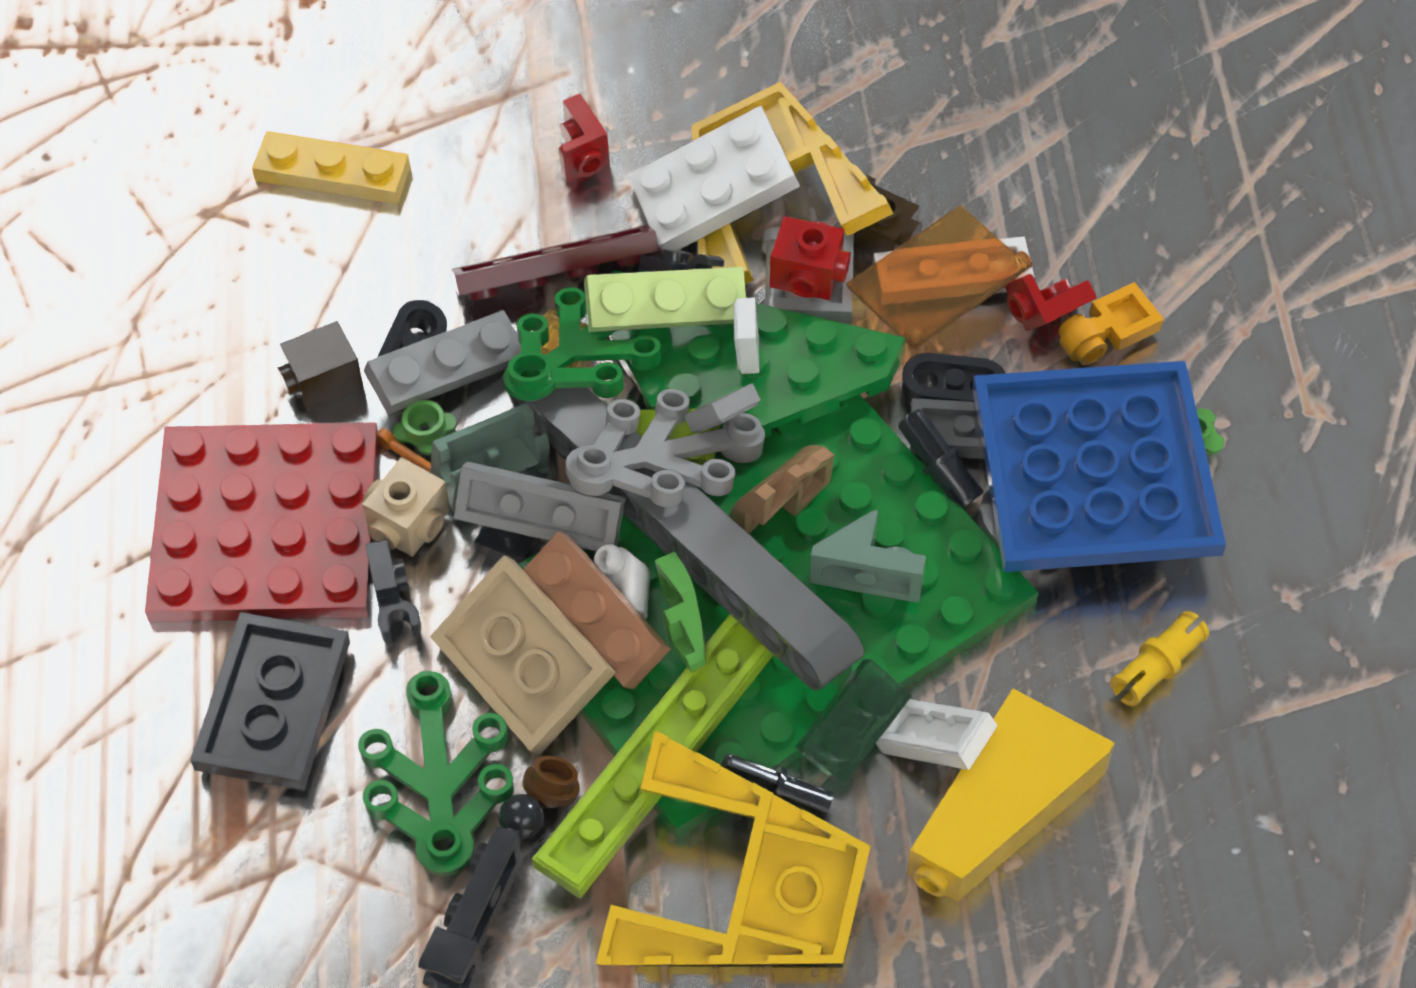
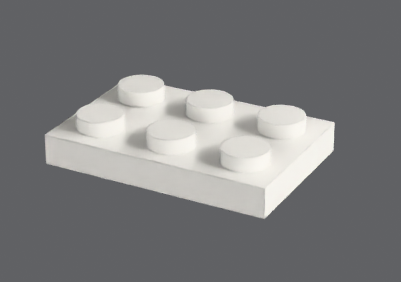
(713, 180)

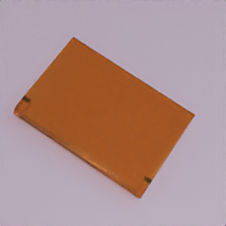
(938, 276)

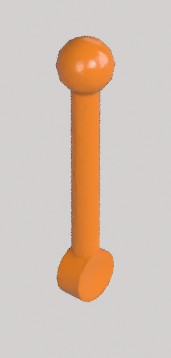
(388, 441)

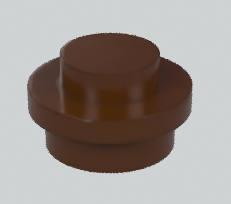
(552, 781)

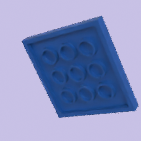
(1097, 466)

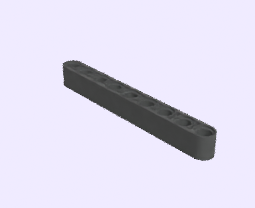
(716, 553)

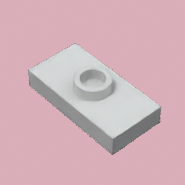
(938, 734)

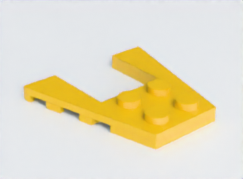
(804, 144)
(793, 887)

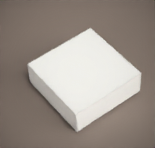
(746, 335)

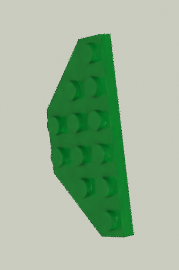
(803, 364)

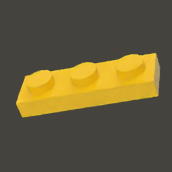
(331, 167)

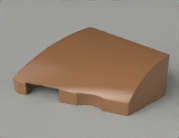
(788, 487)

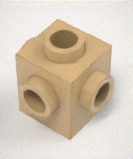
(406, 507)

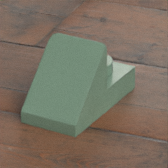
(854, 564)

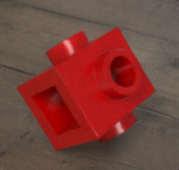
(808, 258)

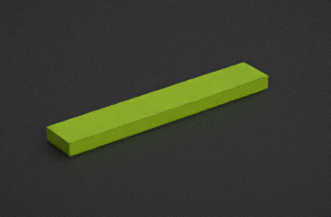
(615, 802)

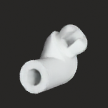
(626, 574)

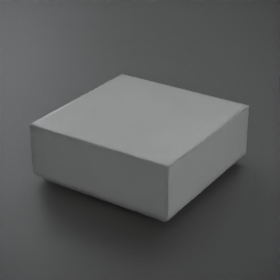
(722, 409)

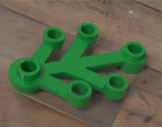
(536, 375)
(438, 780)

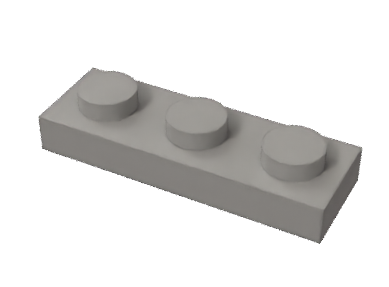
(443, 362)
(536, 506)

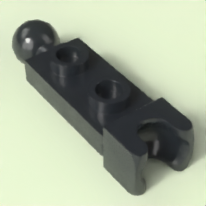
(453, 954)

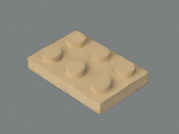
(522, 654)

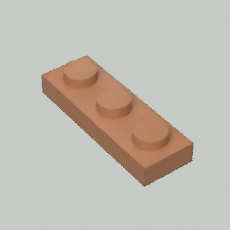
(597, 609)

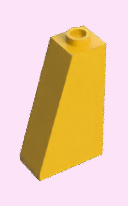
(1010, 793)

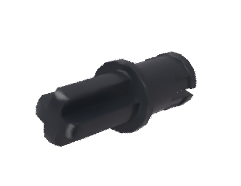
(939, 459)
(794, 791)

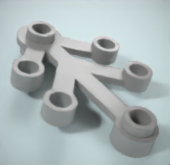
(600, 466)

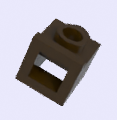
(893, 230)

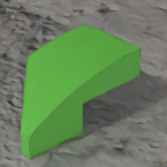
(683, 616)

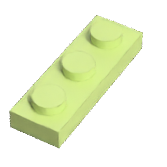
(662, 298)

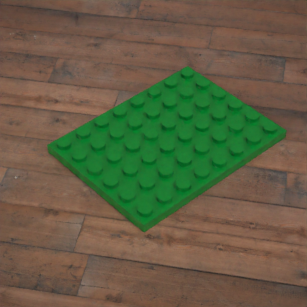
(872, 470)

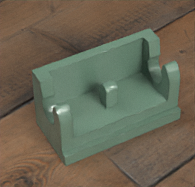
(497, 442)

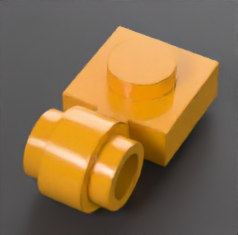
(1119, 316)

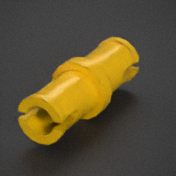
(1159, 658)

